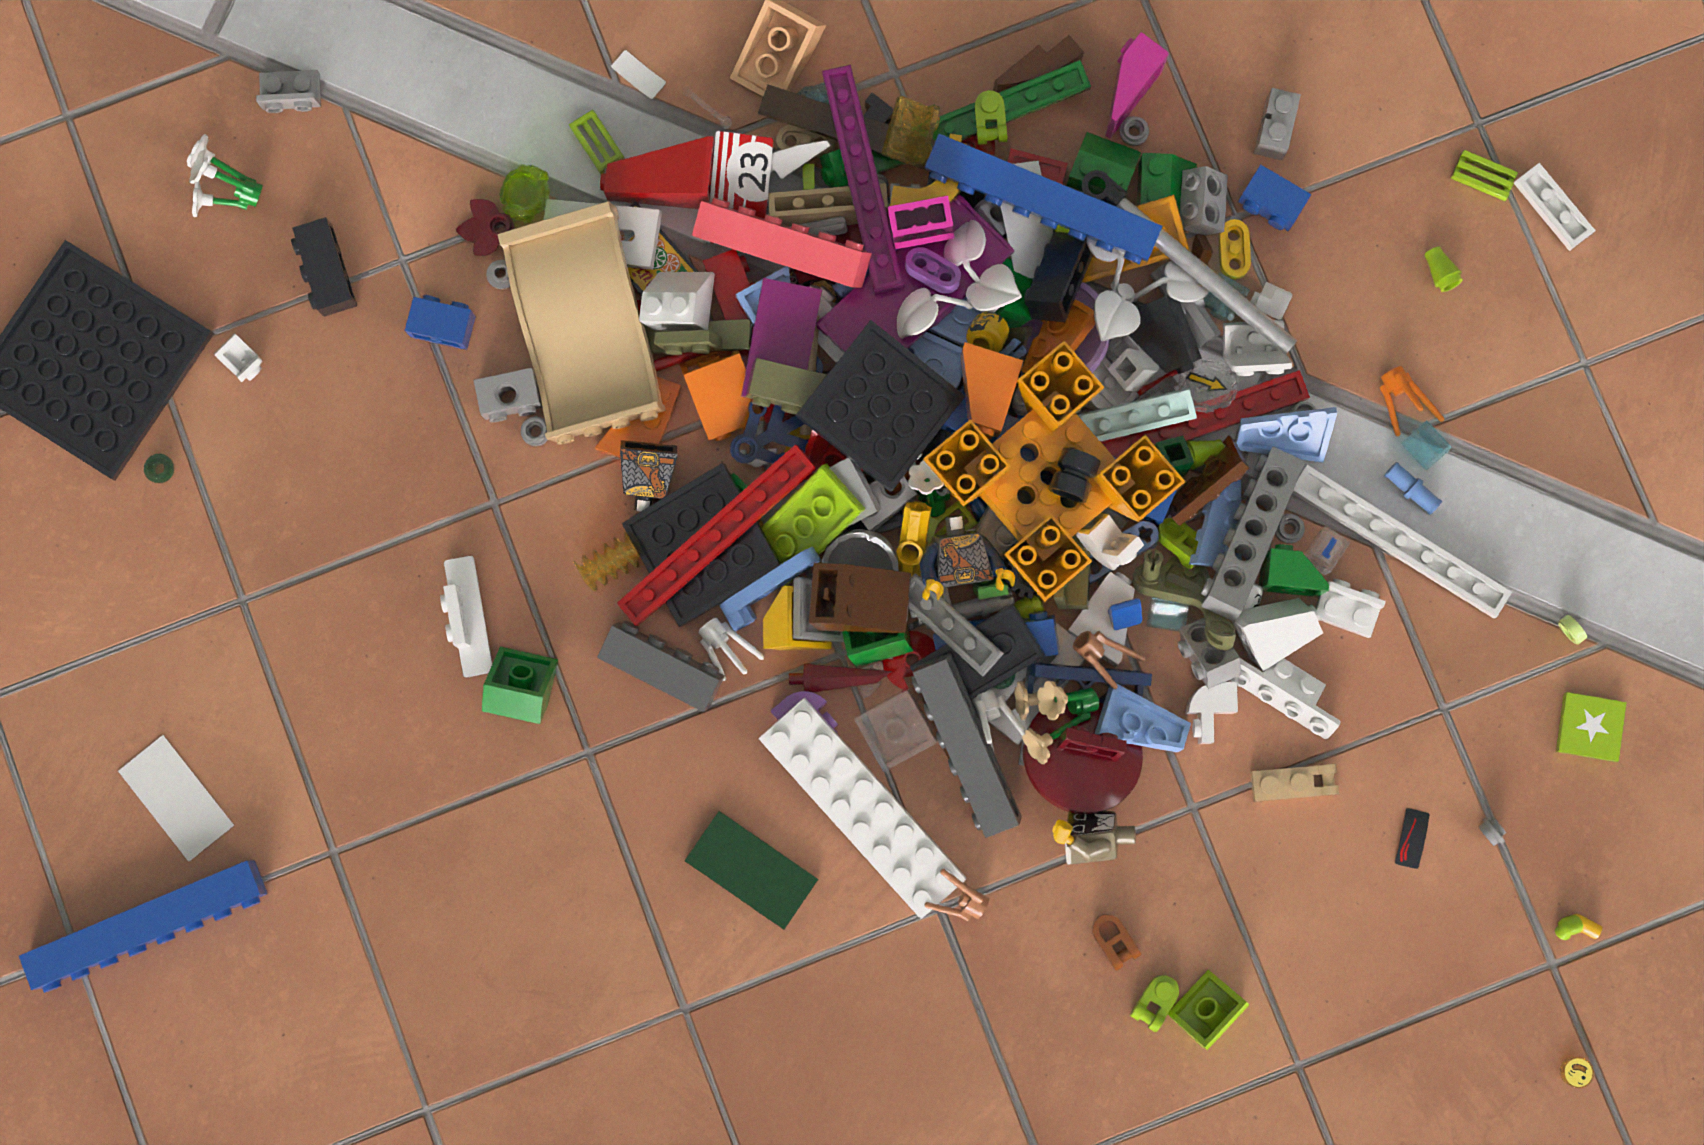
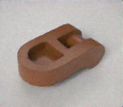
(1108, 931)

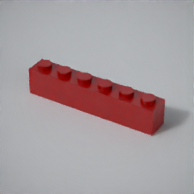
(728, 281)

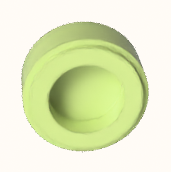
(1572, 629)

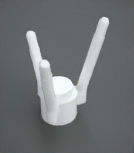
(715, 634)
(988, 708)

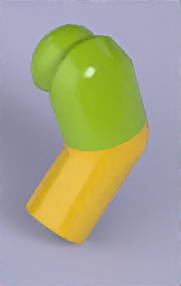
(1575, 924)

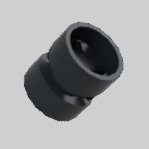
(1074, 476)

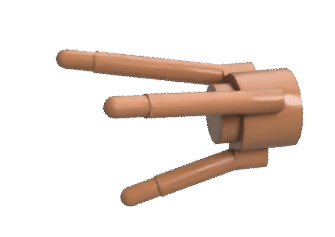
(1091, 650)
(971, 901)

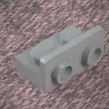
(289, 91)

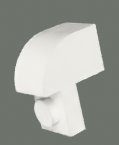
(1130, 363)
(1108, 543)
(1206, 703)

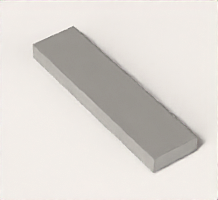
(953, 628)

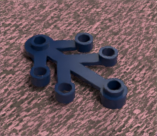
(775, 432)

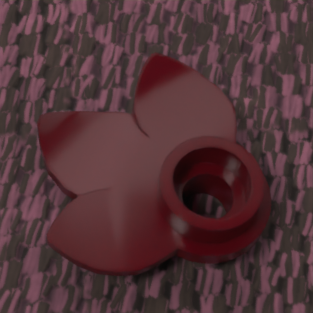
(482, 227)

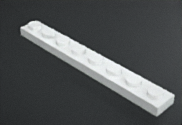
(1401, 542)

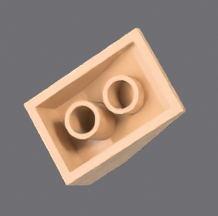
(777, 47)

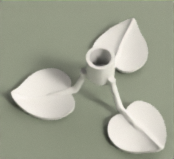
(987, 294)
(1114, 309)

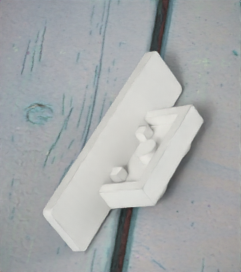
(466, 616)
(1291, 693)

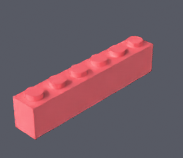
(781, 243)

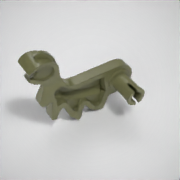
(1179, 585)

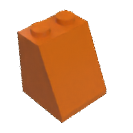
(988, 386)
(716, 389)

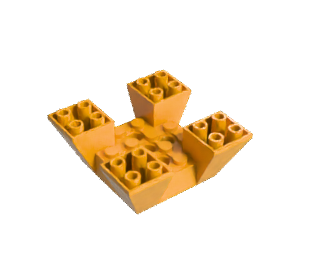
(996, 472)

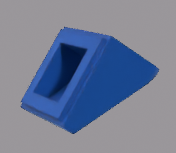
(1125, 614)

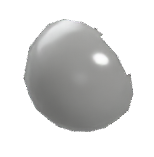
(862, 549)

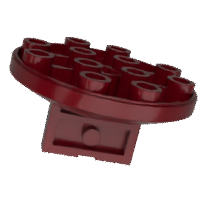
(1084, 769)

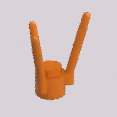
(1400, 382)

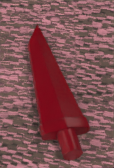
(824, 677)

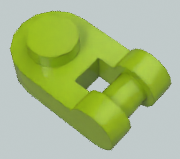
(990, 108)
(1173, 538)
(1163, 992)

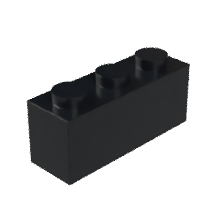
(323, 267)
(1058, 278)

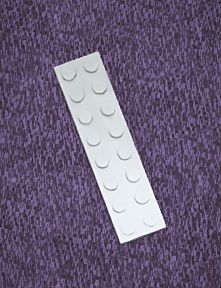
(861, 807)

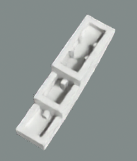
(792, 158)

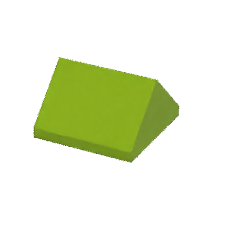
(1208, 1009)

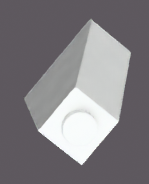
(1111, 591)
(1276, 630)

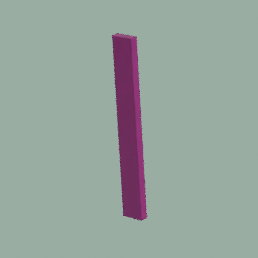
(862, 179)

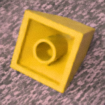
(779, 626)

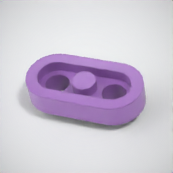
(934, 270)

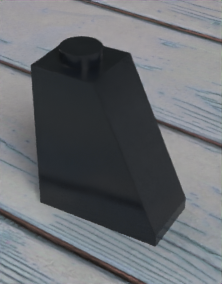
(1166, 335)

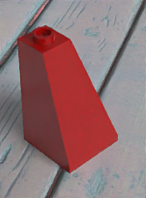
(663, 177)

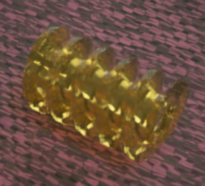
(608, 562)

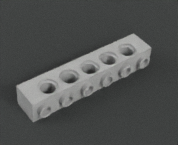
(1284, 471)

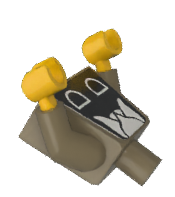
(1092, 836)

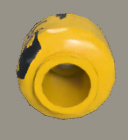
(988, 331)

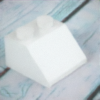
(678, 301)

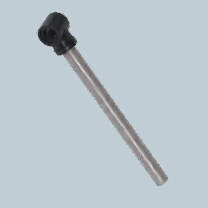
(1116, 196)

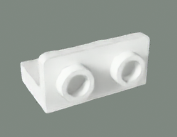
(1350, 608)

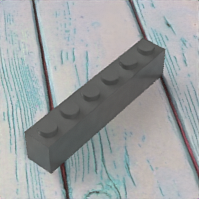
(966, 744)

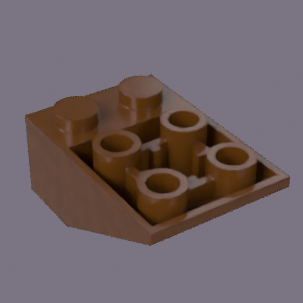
(859, 599)

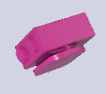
(921, 222)

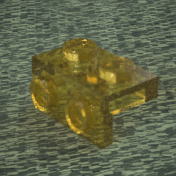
(911, 131)

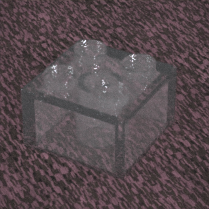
(895, 729)

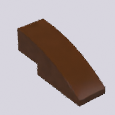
(1038, 63)

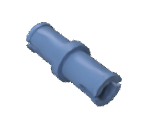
(1413, 488)

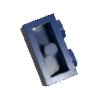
(1274, 198)
(440, 322)

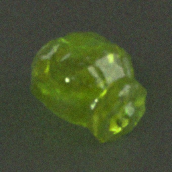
(524, 192)

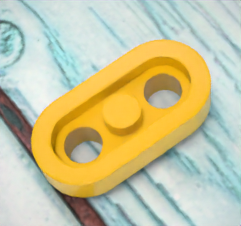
(1234, 250)

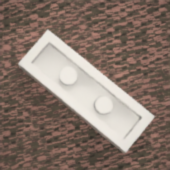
(1554, 206)

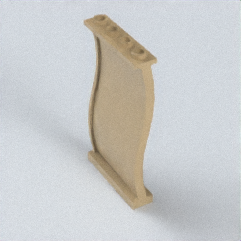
(581, 323)

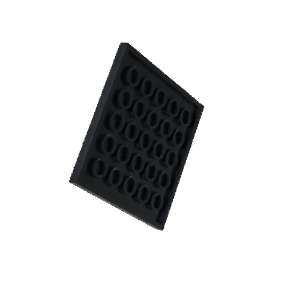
(94, 359)

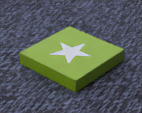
(1591, 727)

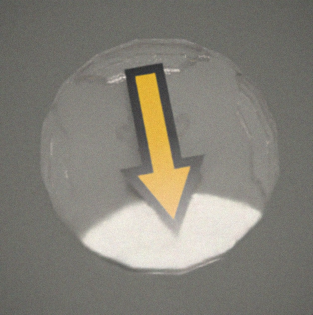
(1210, 384)

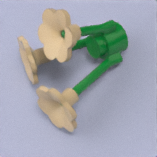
(1052, 702)

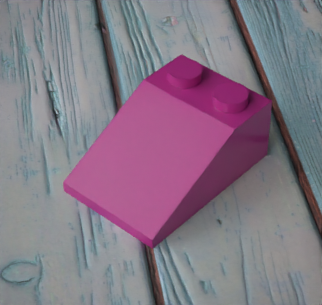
(1139, 68)

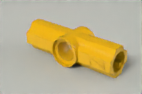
(914, 532)

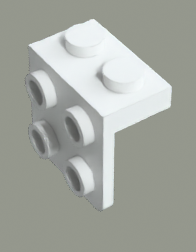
(1249, 351)

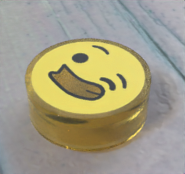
(1576, 1072)

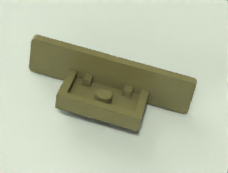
(720, 336)

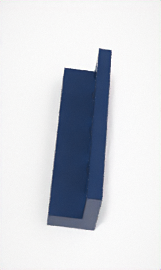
(1089, 674)

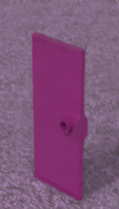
(861, 305)

